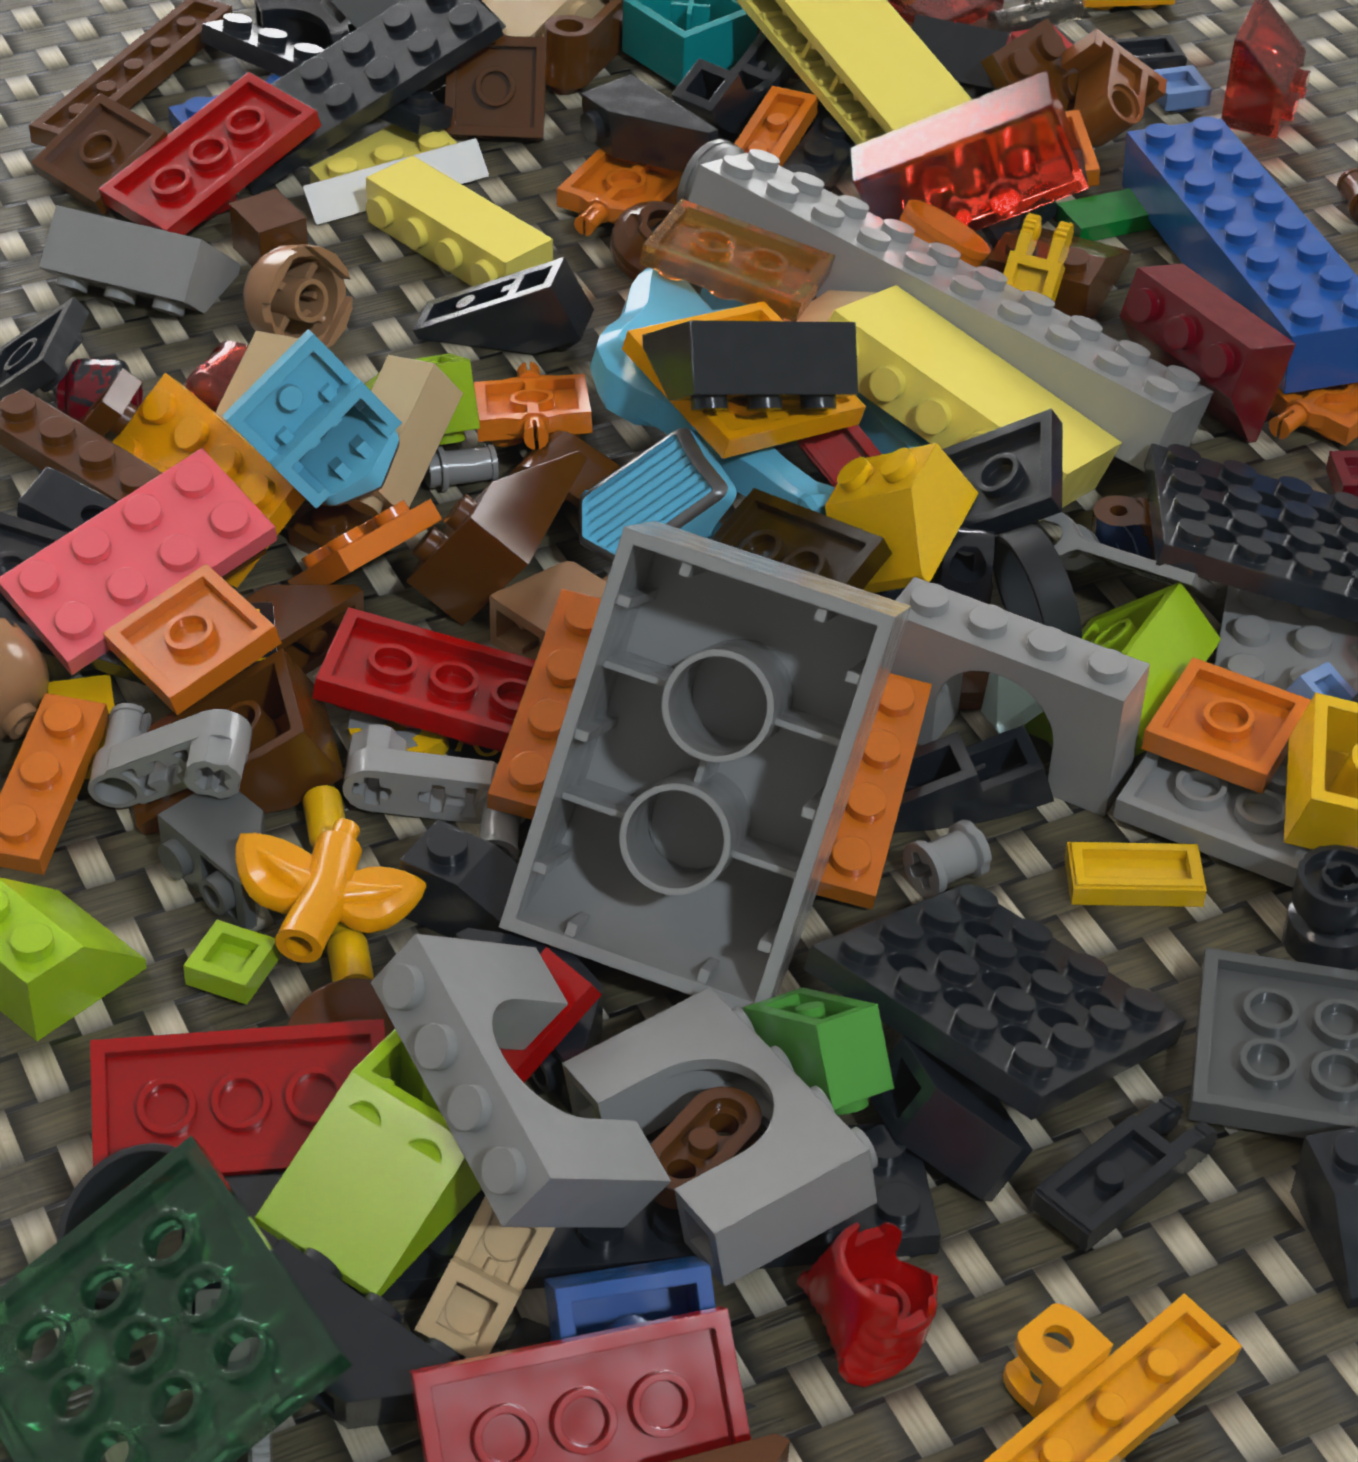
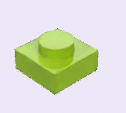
(231, 962)

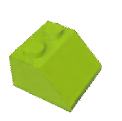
(55, 958)

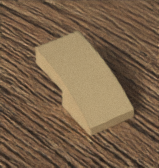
(482, 1283)

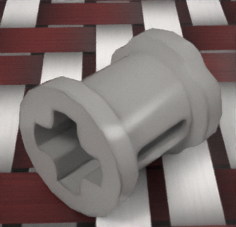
(947, 859)

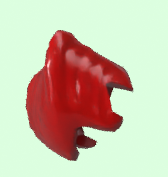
(871, 1303)

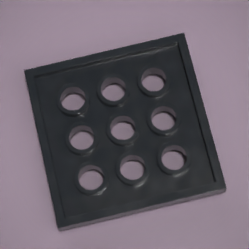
(1254, 530)
(997, 998)

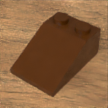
(1088, 272)
(491, 537)
(289, 742)

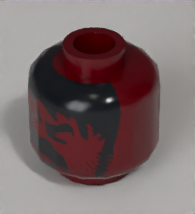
(86, 382)

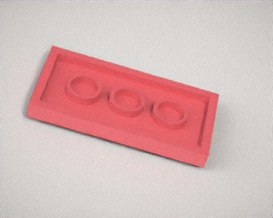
(133, 555)

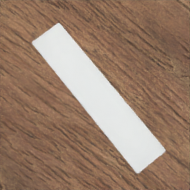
(347, 193)

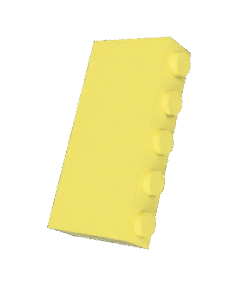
(859, 62)
(956, 387)

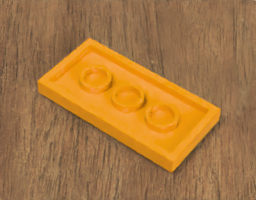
(177, 424)

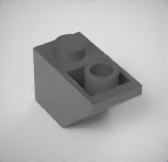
(200, 847)

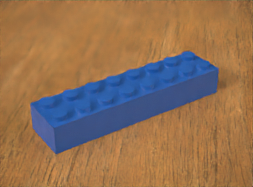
(1248, 241)

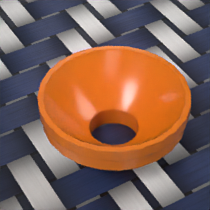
(938, 226)

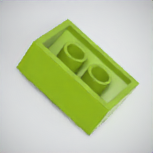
(1156, 629)

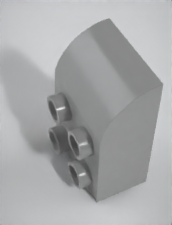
(703, 764)

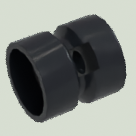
(1324, 909)

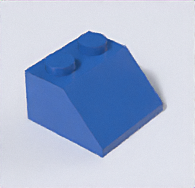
(627, 1295)

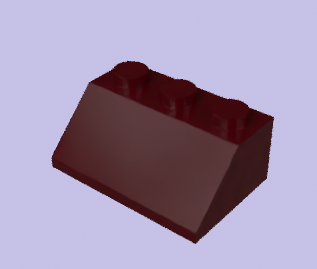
(1209, 333)

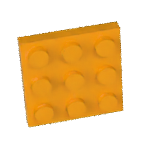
(736, 429)

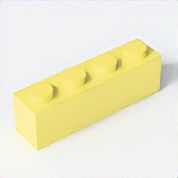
(452, 223)

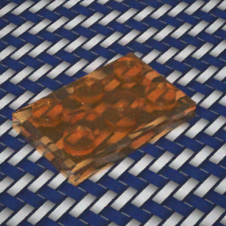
(736, 259)

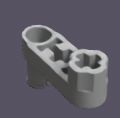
(192, 753)
(397, 781)

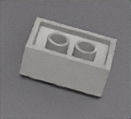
(135, 262)

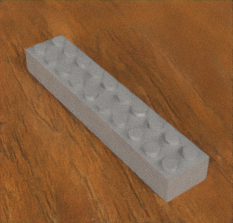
(1066, 355)

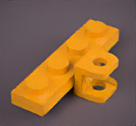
(1101, 1403)

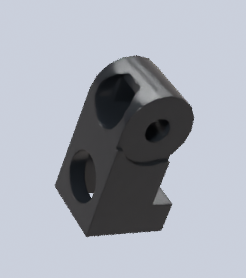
(969, 564)

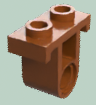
(1110, 86)

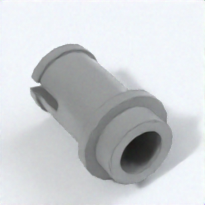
(462, 467)

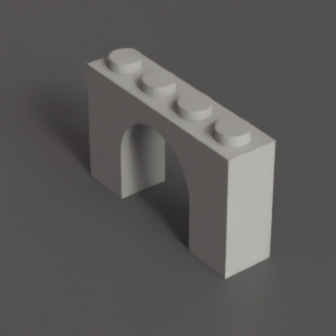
(1083, 688)
(534, 1162)
(776, 1193)

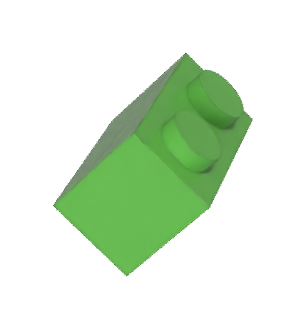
(829, 1043)

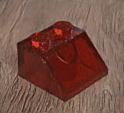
(1264, 74)

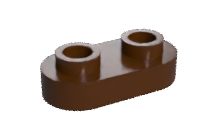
(691, 1140)

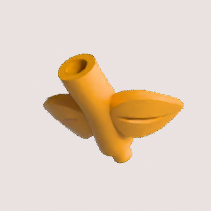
(322, 888)

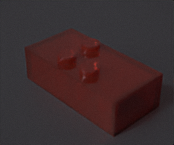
(976, 158)

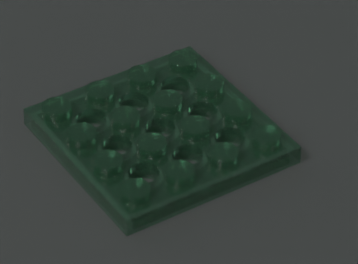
(93, 1347)

